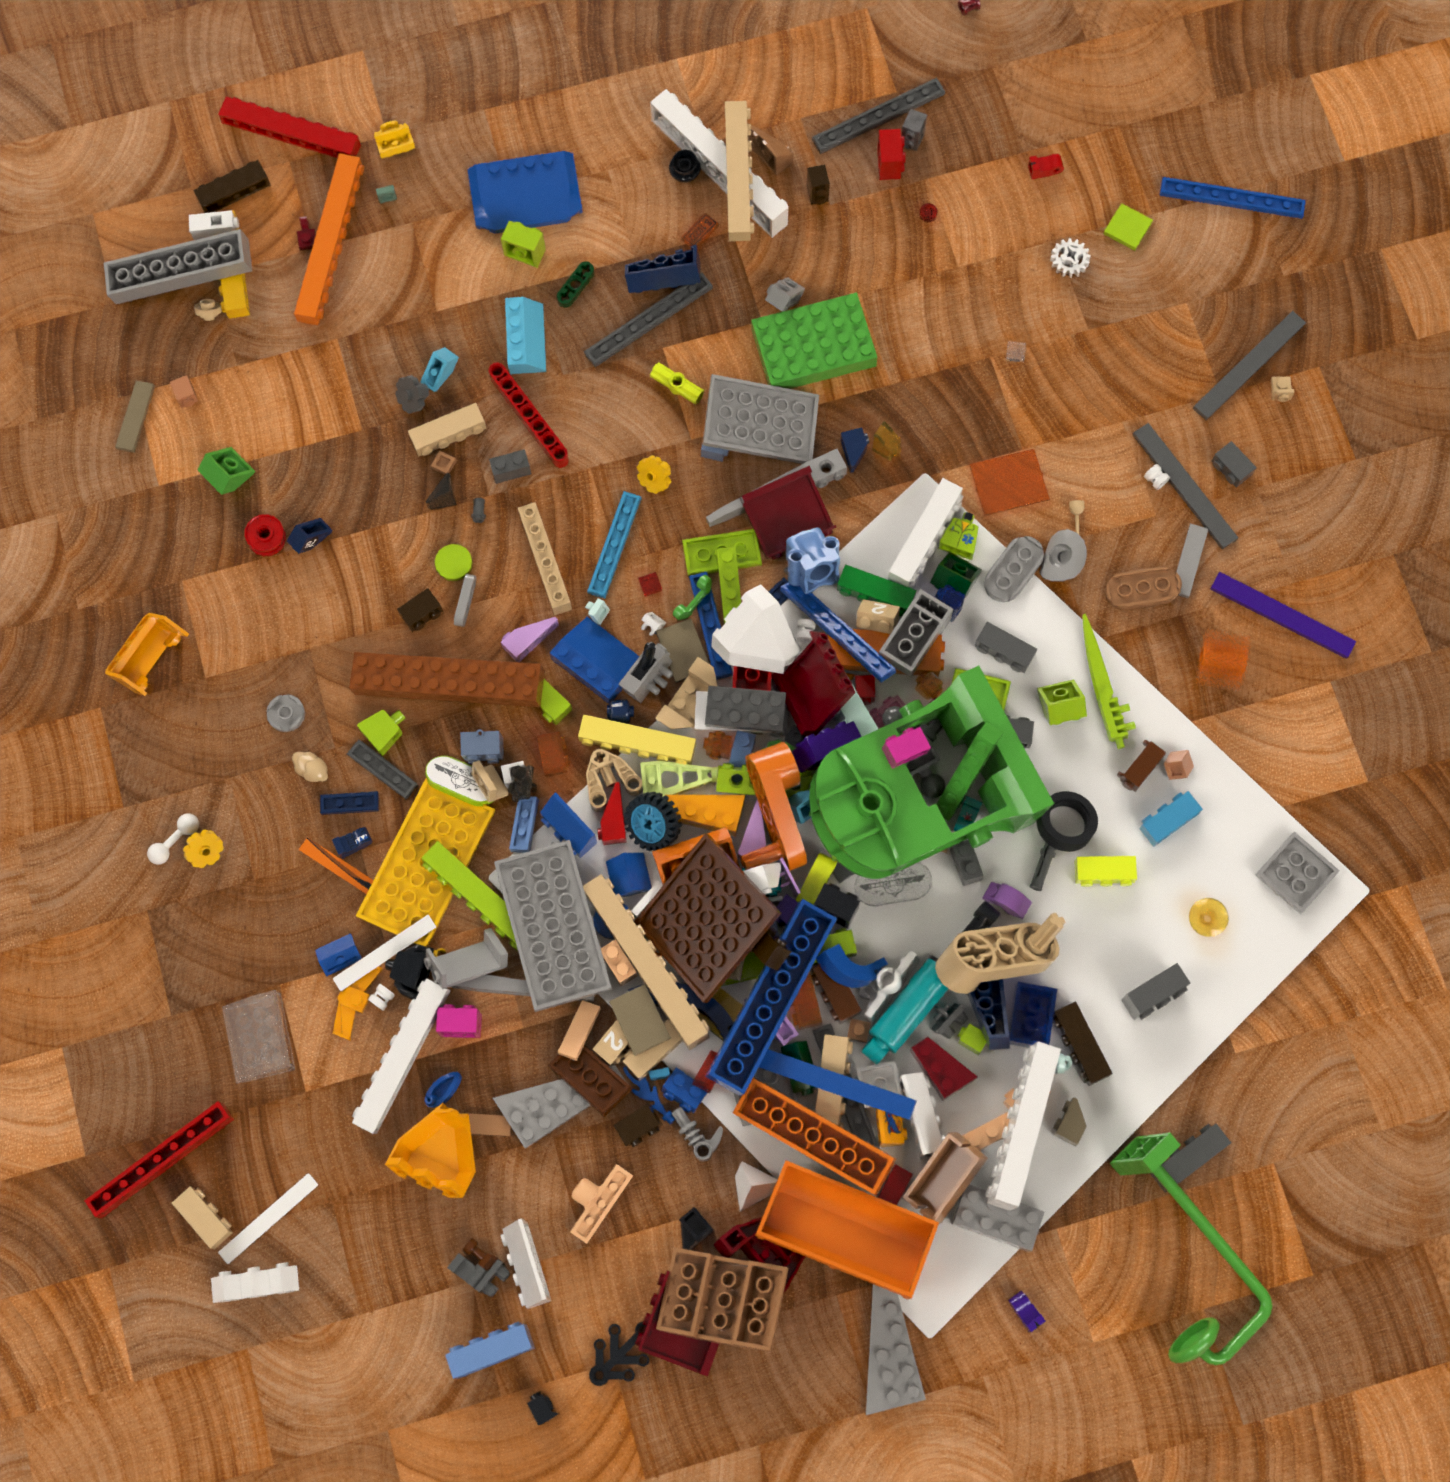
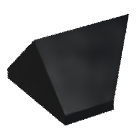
(694, 1229)

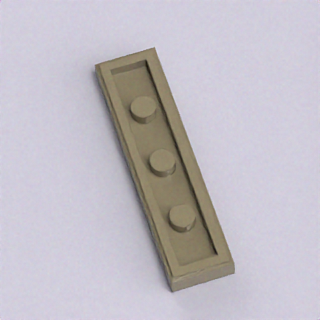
(135, 416)

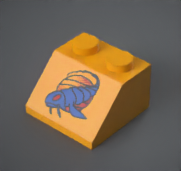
(890, 1129)

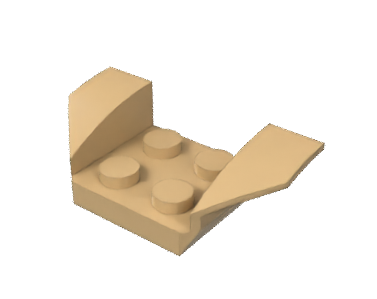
(681, 709)

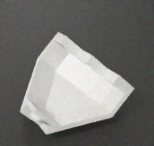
(756, 634)

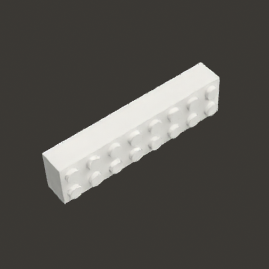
(1023, 1126)

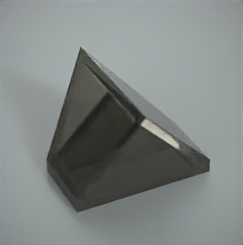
(442, 495)

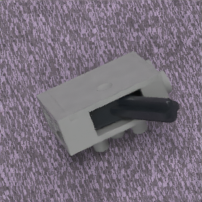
(647, 672)

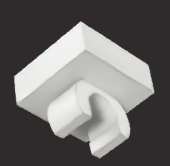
(653, 621)

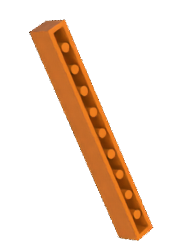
(329, 239)

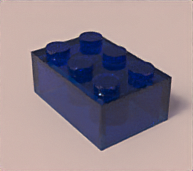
(1031, 1014)

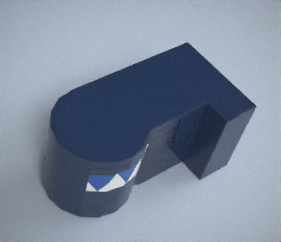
(352, 842)

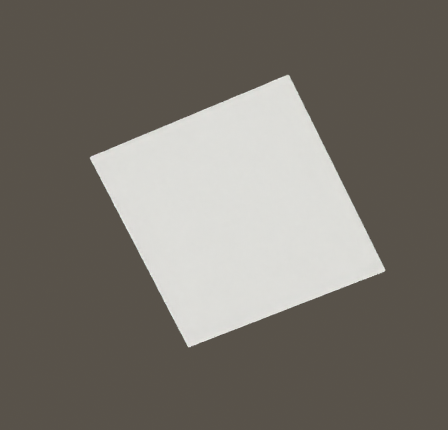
(1110, 933)

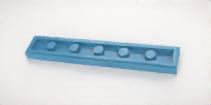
(614, 545)

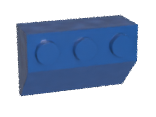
(567, 825)

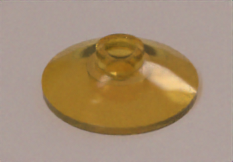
(1216, 912)

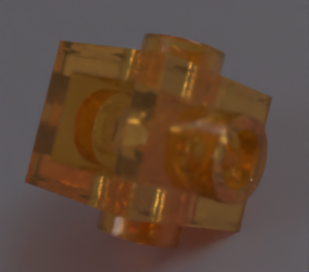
(724, 745)

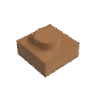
(443, 463)
(858, 1030)

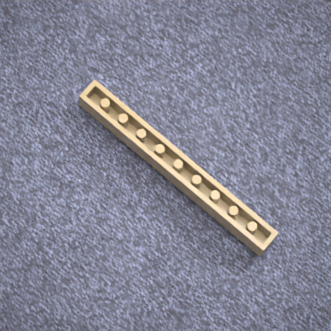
(646, 963)

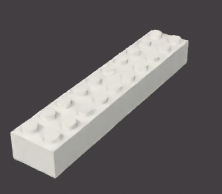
(692, 135)

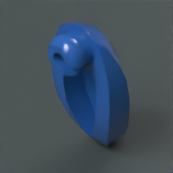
(442, 1089)

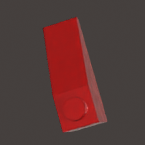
(612, 821)

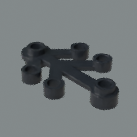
(616, 1357)

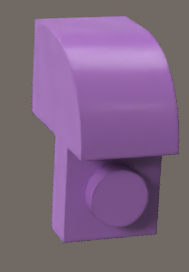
(1007, 898)

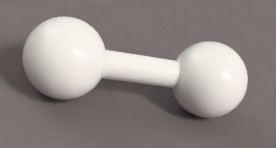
(187, 825)

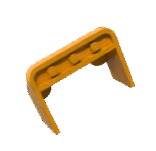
(143, 650)

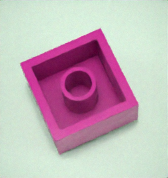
(459, 1022)

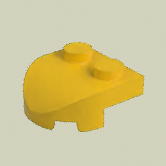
(393, 139)

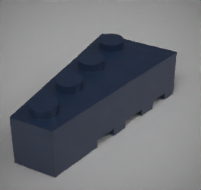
(664, 271)
(991, 1012)

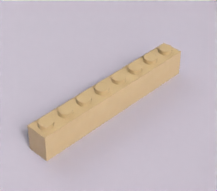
(738, 171)

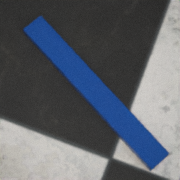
(1232, 197)
(840, 632)
(838, 1084)

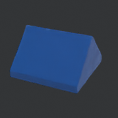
(629, 874)

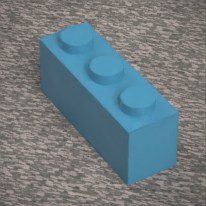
(1170, 818)

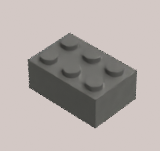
(1156, 992)

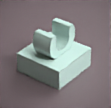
(597, 611)

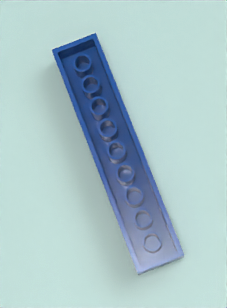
(770, 1000)

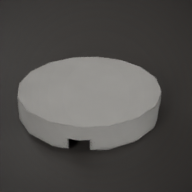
(285, 713)

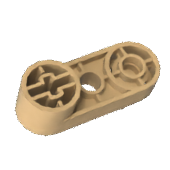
(999, 953)

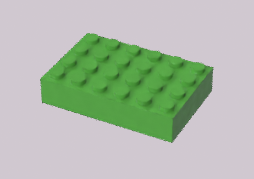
(814, 342)

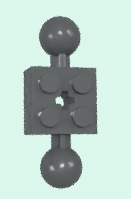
(931, 784)

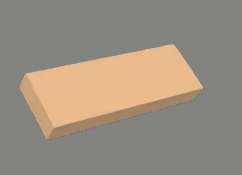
(579, 1030)

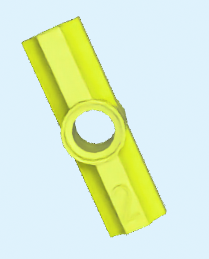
(685, 389)

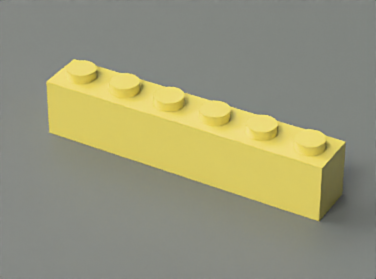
(636, 740)

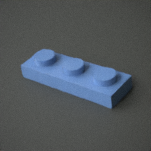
(524, 825)

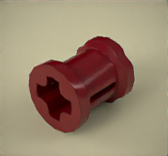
(968, 5)

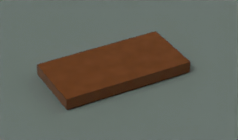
(591, 1080)

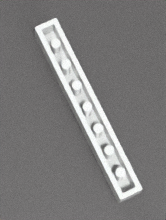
(401, 1056)

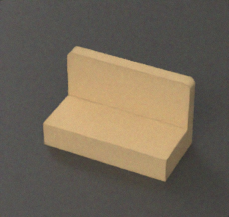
(489, 781)

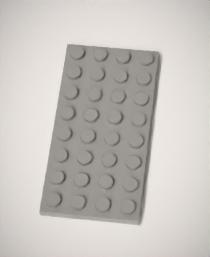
(552, 926)

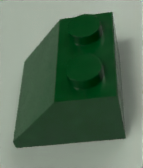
(956, 573)

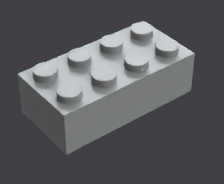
(1011, 1227)

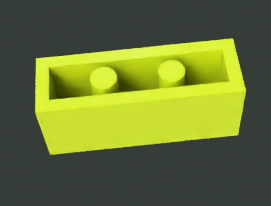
(1105, 870)

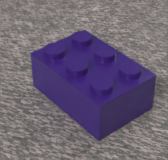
(815, 748)

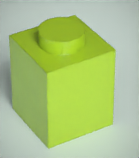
(972, 1038)

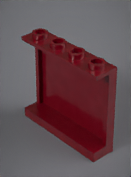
(784, 510)
(815, 685)
(676, 1349)

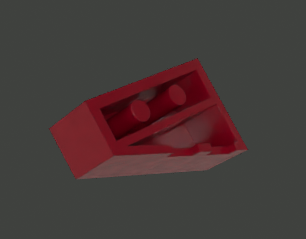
(942, 1069)

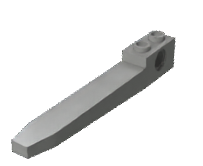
(830, 460)
(500, 985)

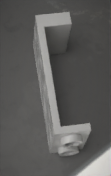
(468, 961)

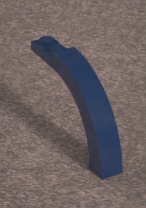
(711, 1010)

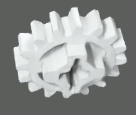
(1071, 255)

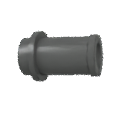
(478, 510)

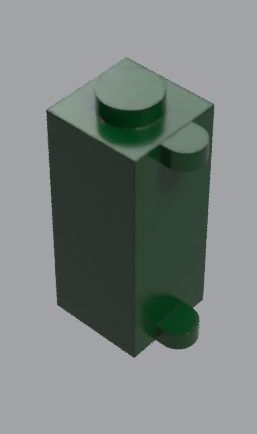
(800, 1051)

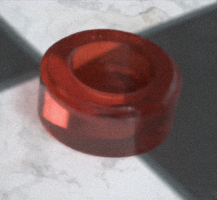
(928, 212)

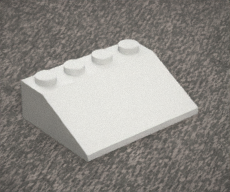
(526, 1264)

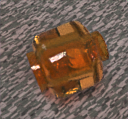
(929, 685)

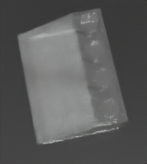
(258, 1037)

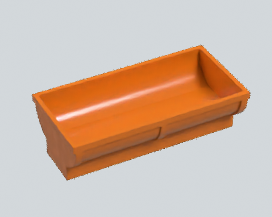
(847, 1229)

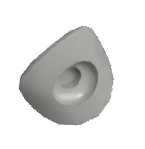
(1063, 556)

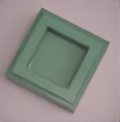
(386, 194)

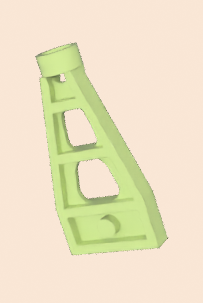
(652, 780)

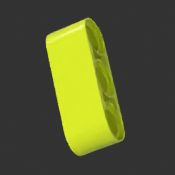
(817, 877)

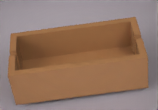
(945, 1177)

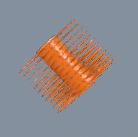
(1223, 659)

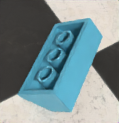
(525, 335)

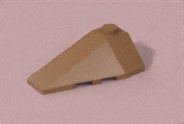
(771, 150)

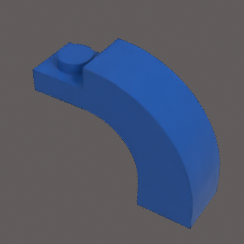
(845, 972)

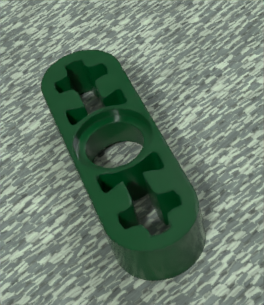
(575, 292)

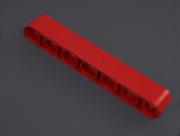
(525, 407)

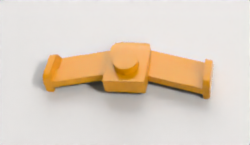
(352, 1000)

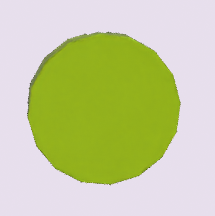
(453, 562)

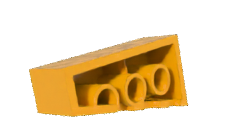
(710, 811)

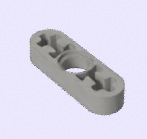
(465, 600)

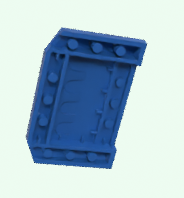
(525, 190)

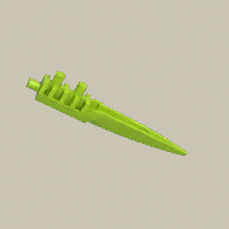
(1103, 690)

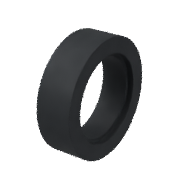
(1063, 842)

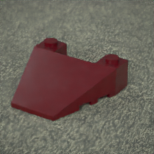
(758, 1250)

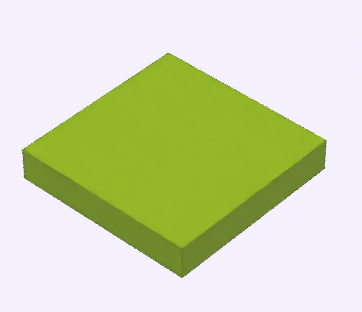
(1128, 227)

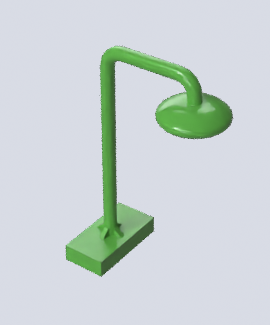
(1147, 1155)

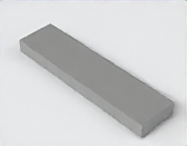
(1190, 557)

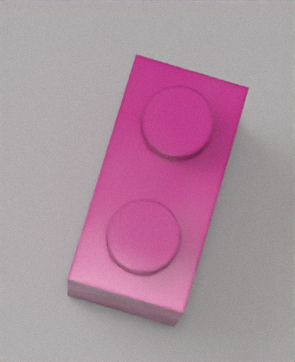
(905, 747)

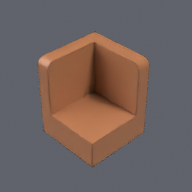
(1178, 764)

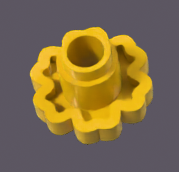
(654, 474)
(203, 848)

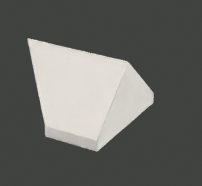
(752, 1185)

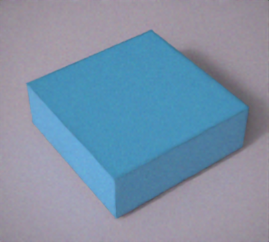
(659, 1074)

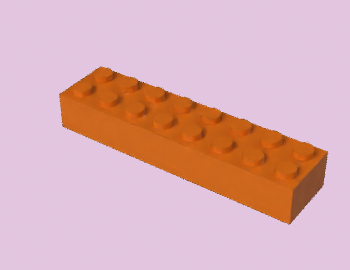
(814, 1136)

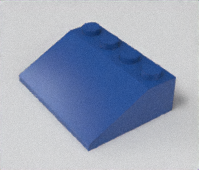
(594, 658)

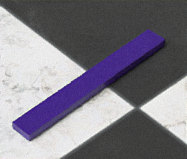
(1283, 615)

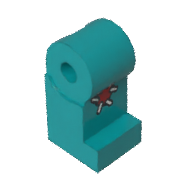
(968, 813)

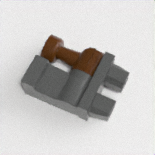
(483, 1273)

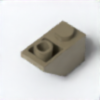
(1072, 1124)

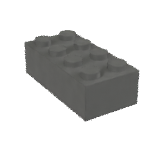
(745, 709)

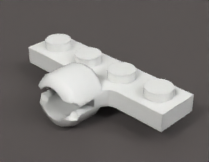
(889, 984)

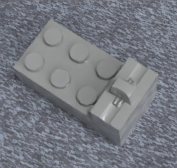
(916, 632)

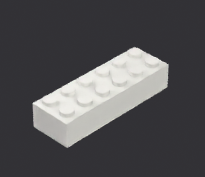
(926, 534)

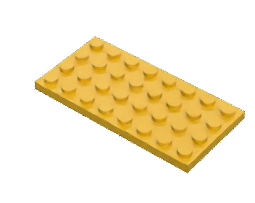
(403, 887)

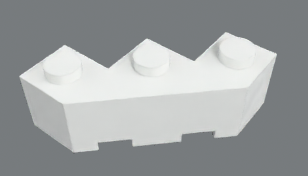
(254, 1283)

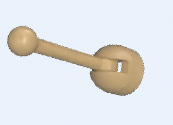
(1076, 507)

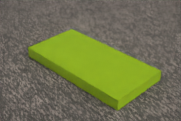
(702, 551)

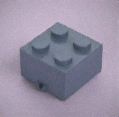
(482, 747)

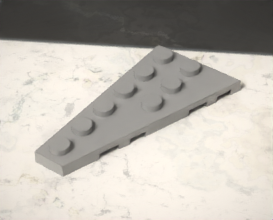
(541, 1109)
(892, 1364)

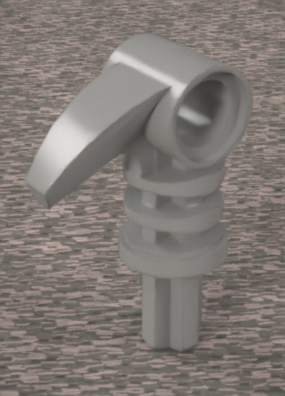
(692, 1134)

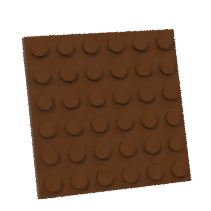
(707, 918)

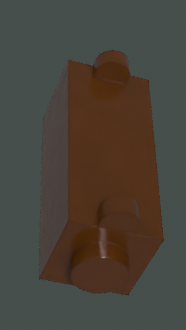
(1142, 766)

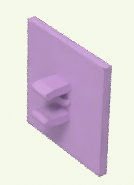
(788, 877)

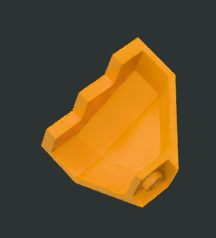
(437, 1152)

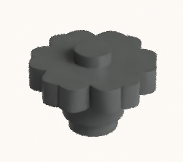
(411, 393)

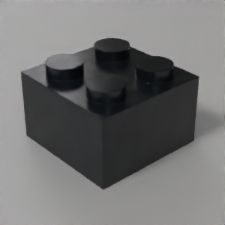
(838, 904)

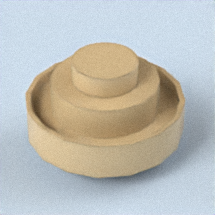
(208, 309)

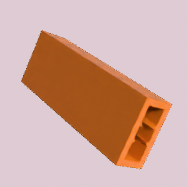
(931, 662)

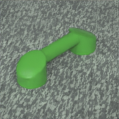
(682, 612)

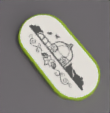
(454, 779)

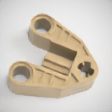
(623, 771)

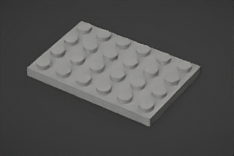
(760, 419)

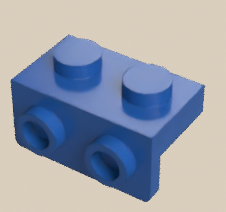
(680, 1089)

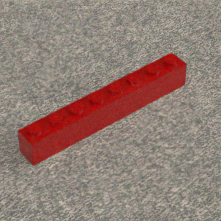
(288, 128)
(159, 1160)

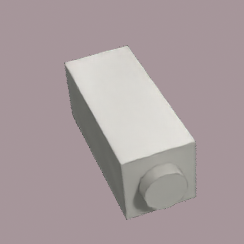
(212, 224)

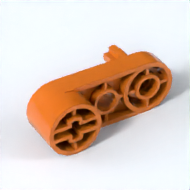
(771, 774)

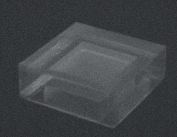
(1015, 351)

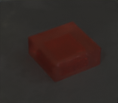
(650, 584)

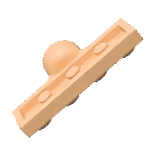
(597, 1201)

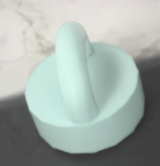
(1061, 1065)

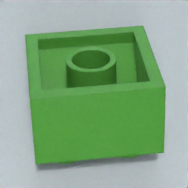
(225, 470)

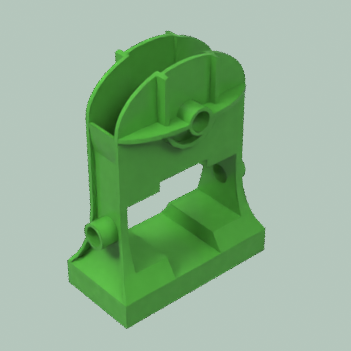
(877, 817)

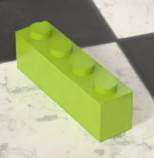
(728, 579)

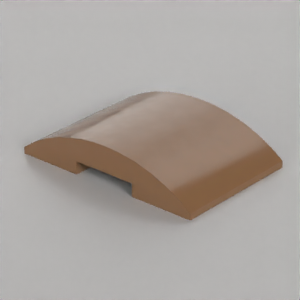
(722, 1300)

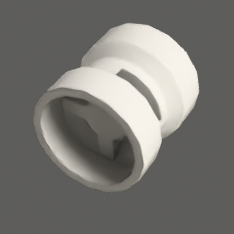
(1157, 477)
(804, 627)
(384, 993)

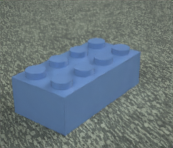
(490, 1351)

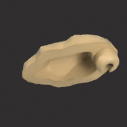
(310, 766)

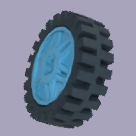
(652, 821)

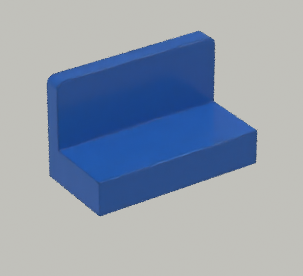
(338, 955)

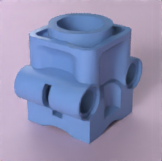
(812, 560)

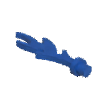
(646, 1094)

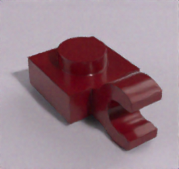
(306, 236)

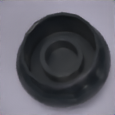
(684, 166)

